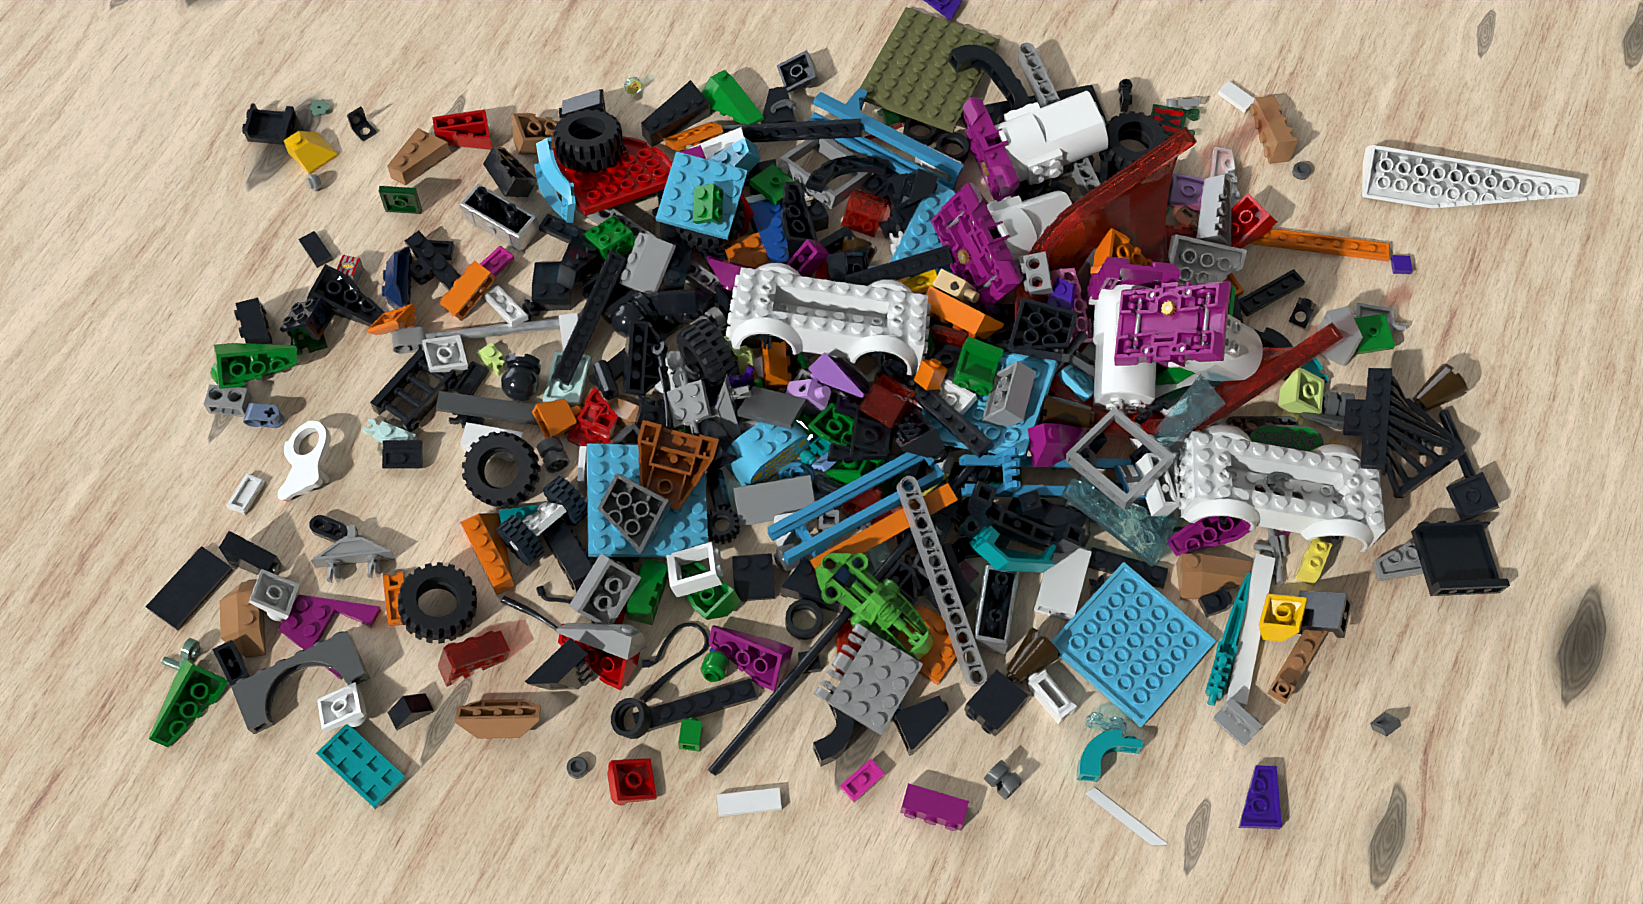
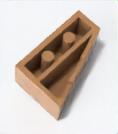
(416, 156)

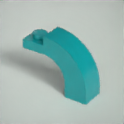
(1107, 742)

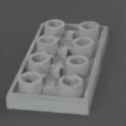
(765, 500)

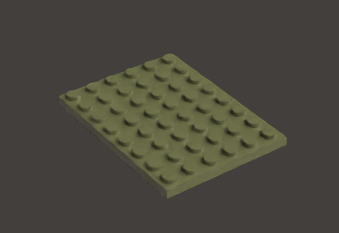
(915, 73)

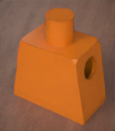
(555, 417)

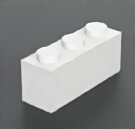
(474, 431)

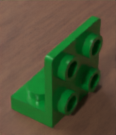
(611, 236)

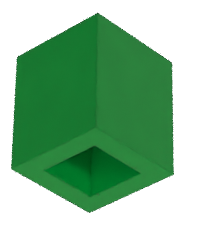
(690, 734)

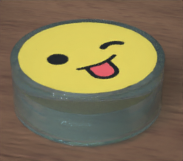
(632, 85)

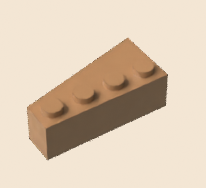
(1273, 129)

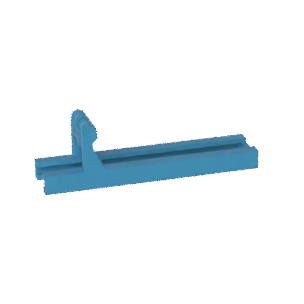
(853, 109)
(1014, 488)
(818, 544)

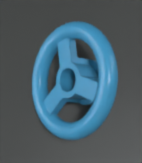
(796, 470)

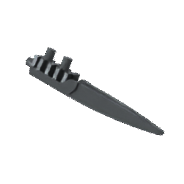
(1338, 421)

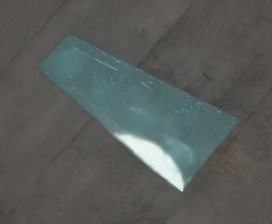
(1189, 412)

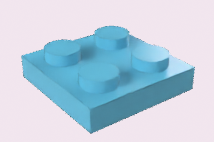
(1078, 381)

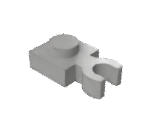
(1185, 102)

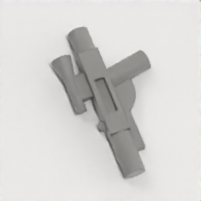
(1273, 550)

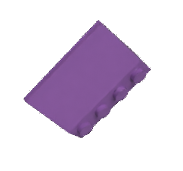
(833, 372)

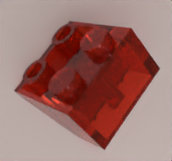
(864, 212)
(888, 401)

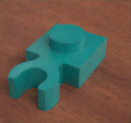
(1315, 367)

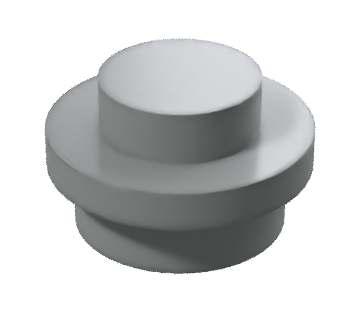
(313, 182)

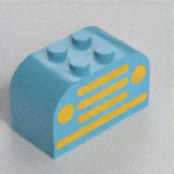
(765, 451)

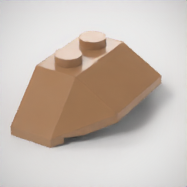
(243, 621)
(498, 718)

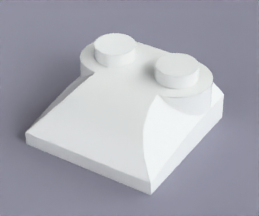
(445, 354)
(274, 595)
(342, 708)

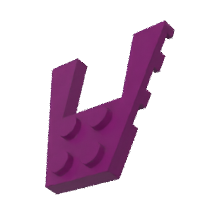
(312, 616)

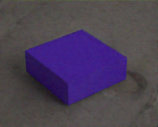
(1401, 264)

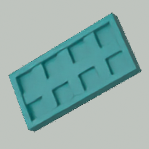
(361, 766)

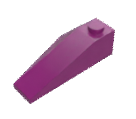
(1052, 442)
(1207, 534)
(757, 656)

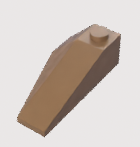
(531, 130)
(623, 406)
(1205, 574)

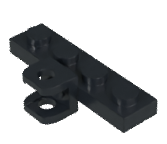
(429, 262)

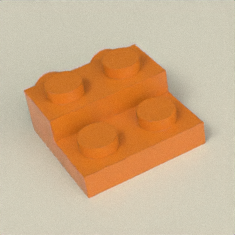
(747, 251)

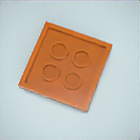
(941, 654)

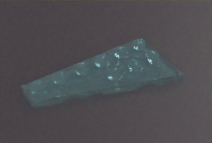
(1133, 527)

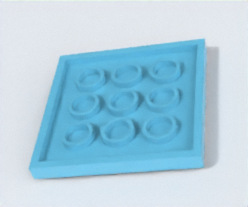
(678, 196)

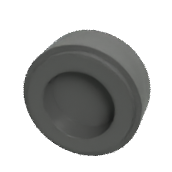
(1301, 171)
(577, 767)

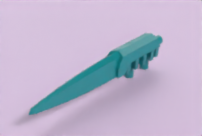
(1227, 646)

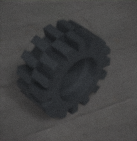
(728, 534)

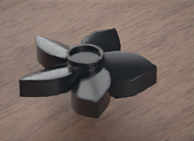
(1096, 583)

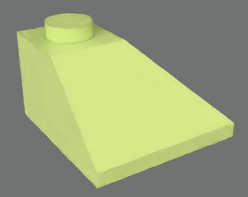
(1302, 393)

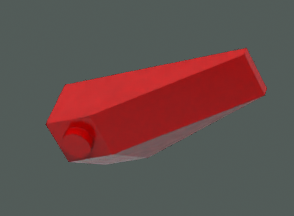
(611, 668)

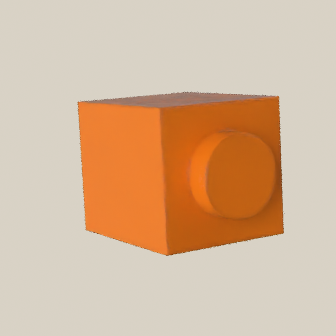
(930, 374)

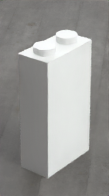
(1063, 584)

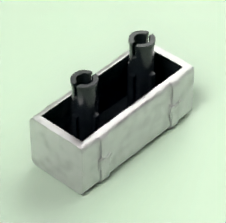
(499, 217)
(995, 610)

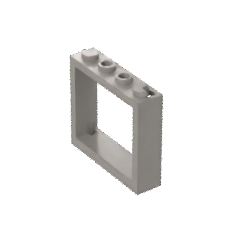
(831, 150)
(1102, 482)

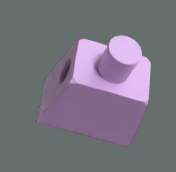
(814, 393)

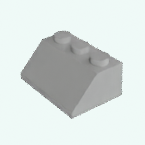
(647, 264)
(1345, 323)
(1009, 395)
(604, 591)

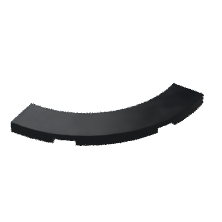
(843, 165)

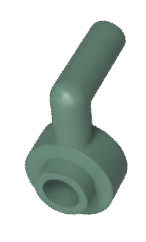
(189, 650)

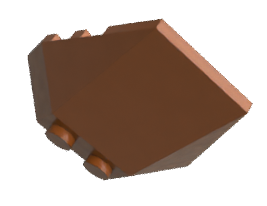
(673, 461)

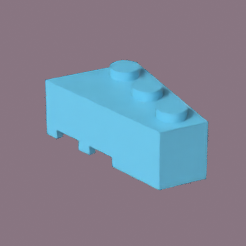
(741, 155)

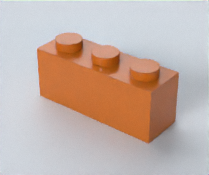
(467, 290)

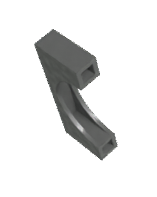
(257, 692)

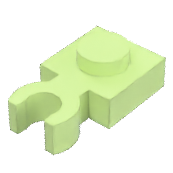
(491, 357)

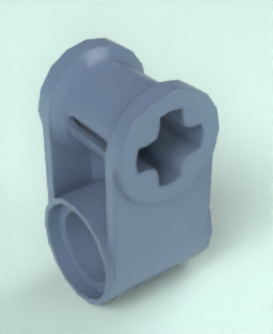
(263, 416)

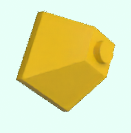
(309, 150)
(1281, 617)

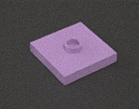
(1187, 191)

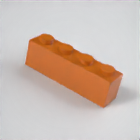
(961, 315)
(775, 366)
(489, 549)

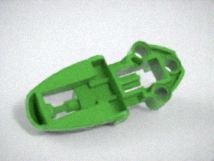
(879, 608)

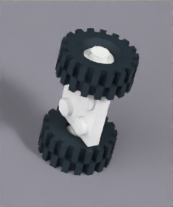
(522, 535)

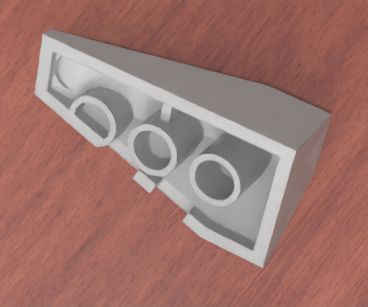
(612, 638)

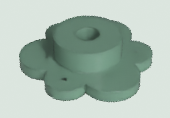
(319, 107)

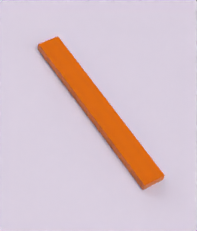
(1325, 244)
(887, 527)

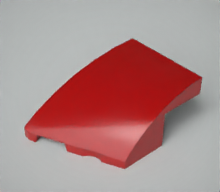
(595, 422)

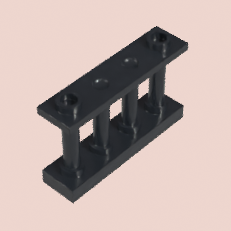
(406, 375)

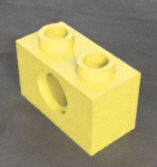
(1313, 561)

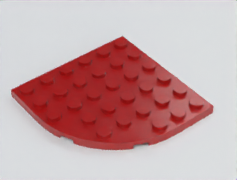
(635, 174)

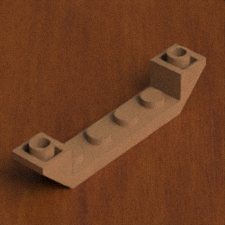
(1295, 664)

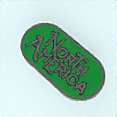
(1288, 436)

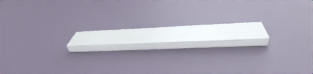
(1249, 632)

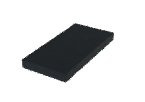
(189, 588)

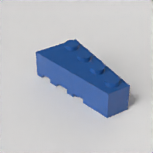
(768, 222)

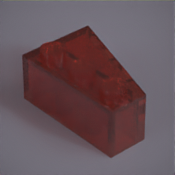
(472, 654)

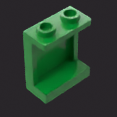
(977, 366)

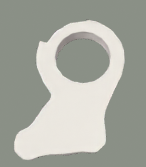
(305, 468)

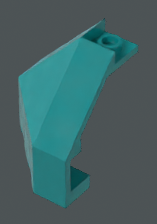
(1009, 559)

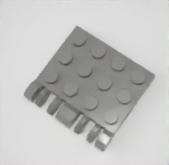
(872, 681)

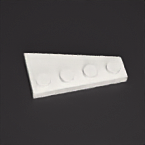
(1223, 164)

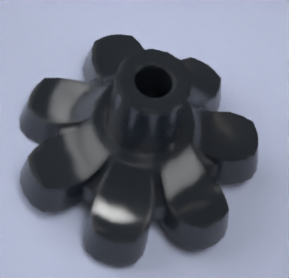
(528, 308)

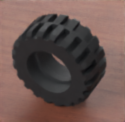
(1133, 127)
(588, 140)
(709, 242)
(709, 352)
(475, 469)
(437, 578)

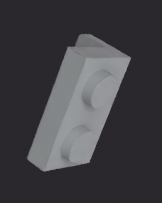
(1237, 722)

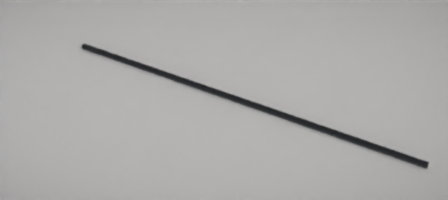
(842, 618)

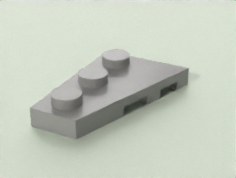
(1398, 563)

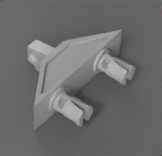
(726, 409)
(352, 550)

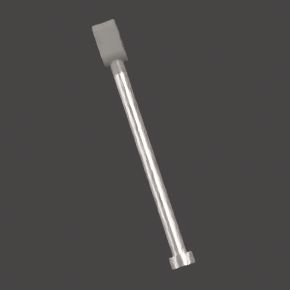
(410, 339)

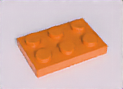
(693, 136)

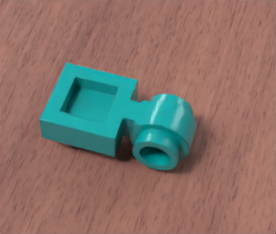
(817, 447)

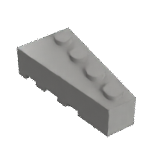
(1216, 211)

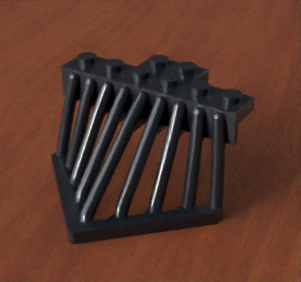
(1378, 422)

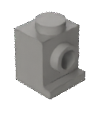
(825, 523)

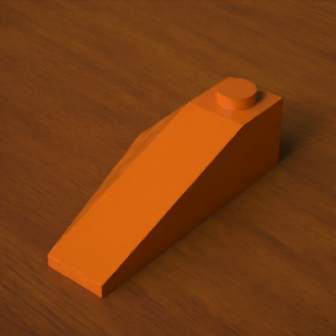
(1118, 245)

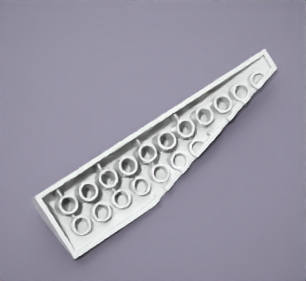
(1453, 182)

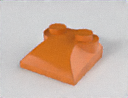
(394, 320)

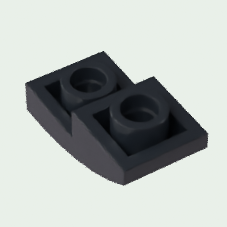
(980, 473)

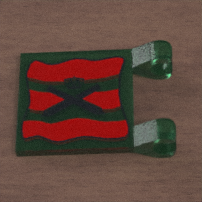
(1173, 118)

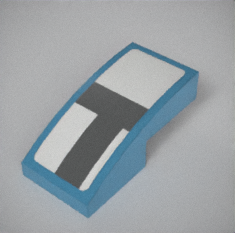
(1128, 477)

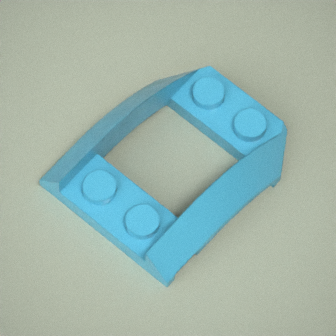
(550, 177)

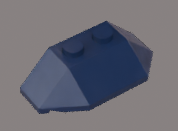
(398, 278)

